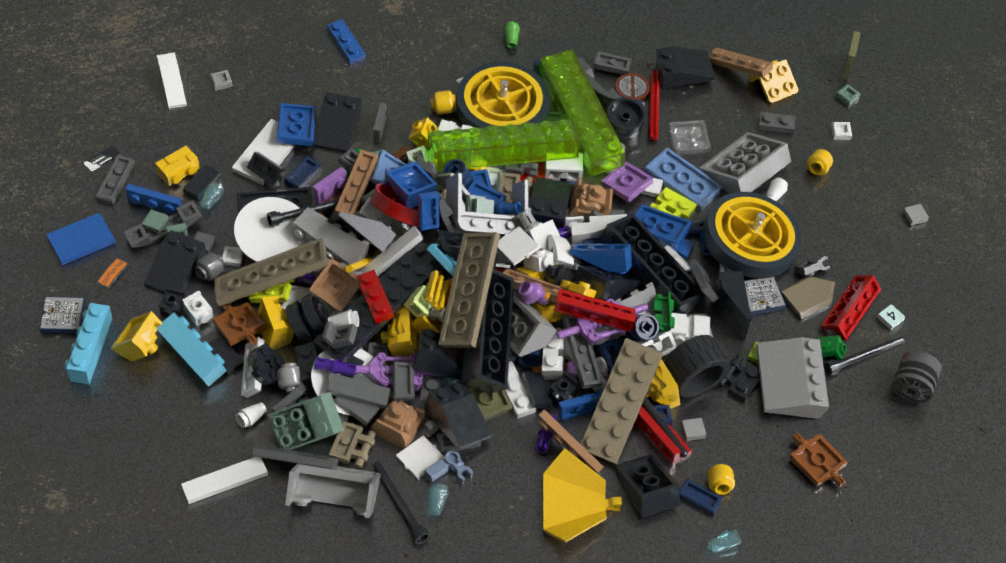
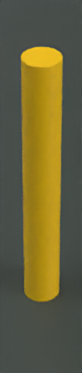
(359, 264)

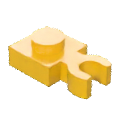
(581, 288)

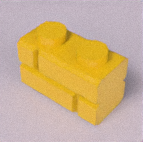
(177, 166)

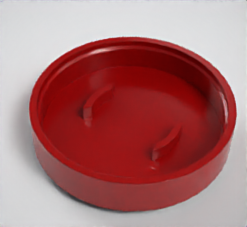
(388, 202)

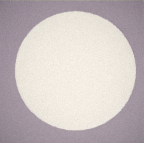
(255, 234)

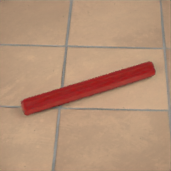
(654, 105)

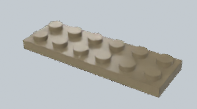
(270, 272)
(469, 290)
(621, 401)

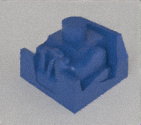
(409, 182)

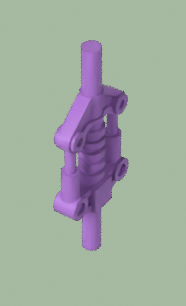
(586, 328)
(378, 372)

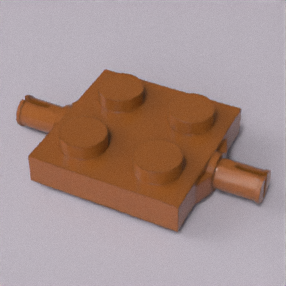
(239, 323)
(818, 459)

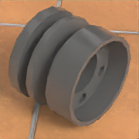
(917, 376)

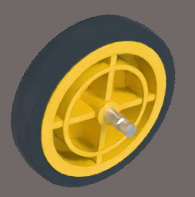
(502, 96)
(752, 234)

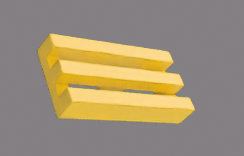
(438, 292)

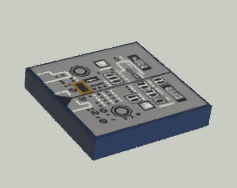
(764, 296)
(62, 314)

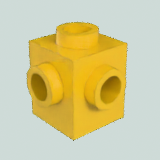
(420, 131)

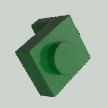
(832, 346)

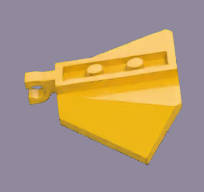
(573, 498)

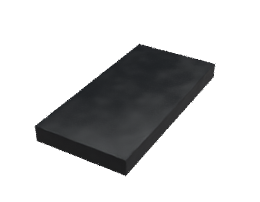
(299, 196)

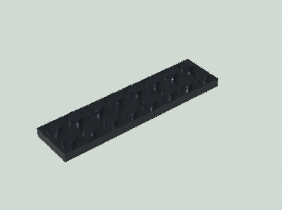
(398, 284)

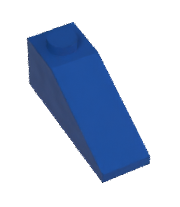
(608, 257)

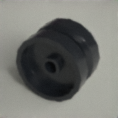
(626, 118)
(307, 317)

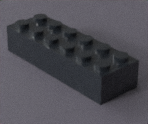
(654, 263)
(488, 363)

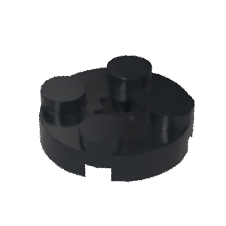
(258, 358)

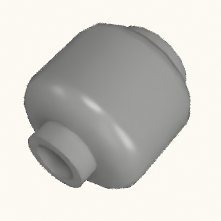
(289, 377)

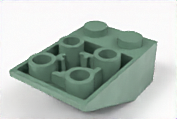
(306, 422)

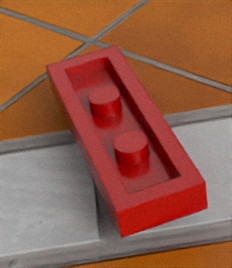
(375, 296)

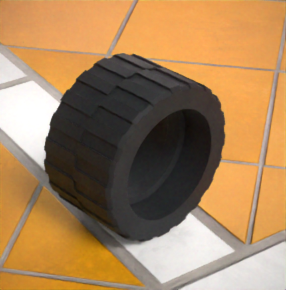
(697, 365)

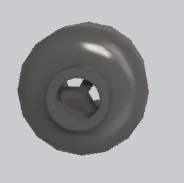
(209, 266)

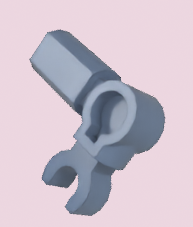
(453, 462)

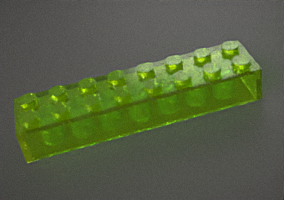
(581, 105)
(504, 144)

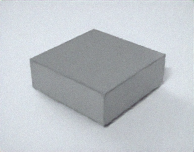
(221, 80)
(915, 214)
(693, 429)

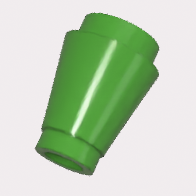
(511, 34)

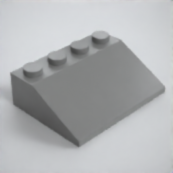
(747, 163)
(792, 377)

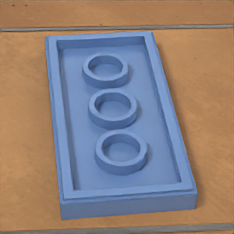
(683, 178)

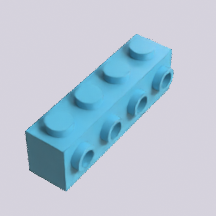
(88, 343)
(191, 349)

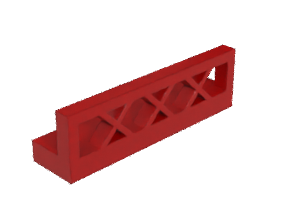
(854, 306)
(595, 310)
(660, 438)

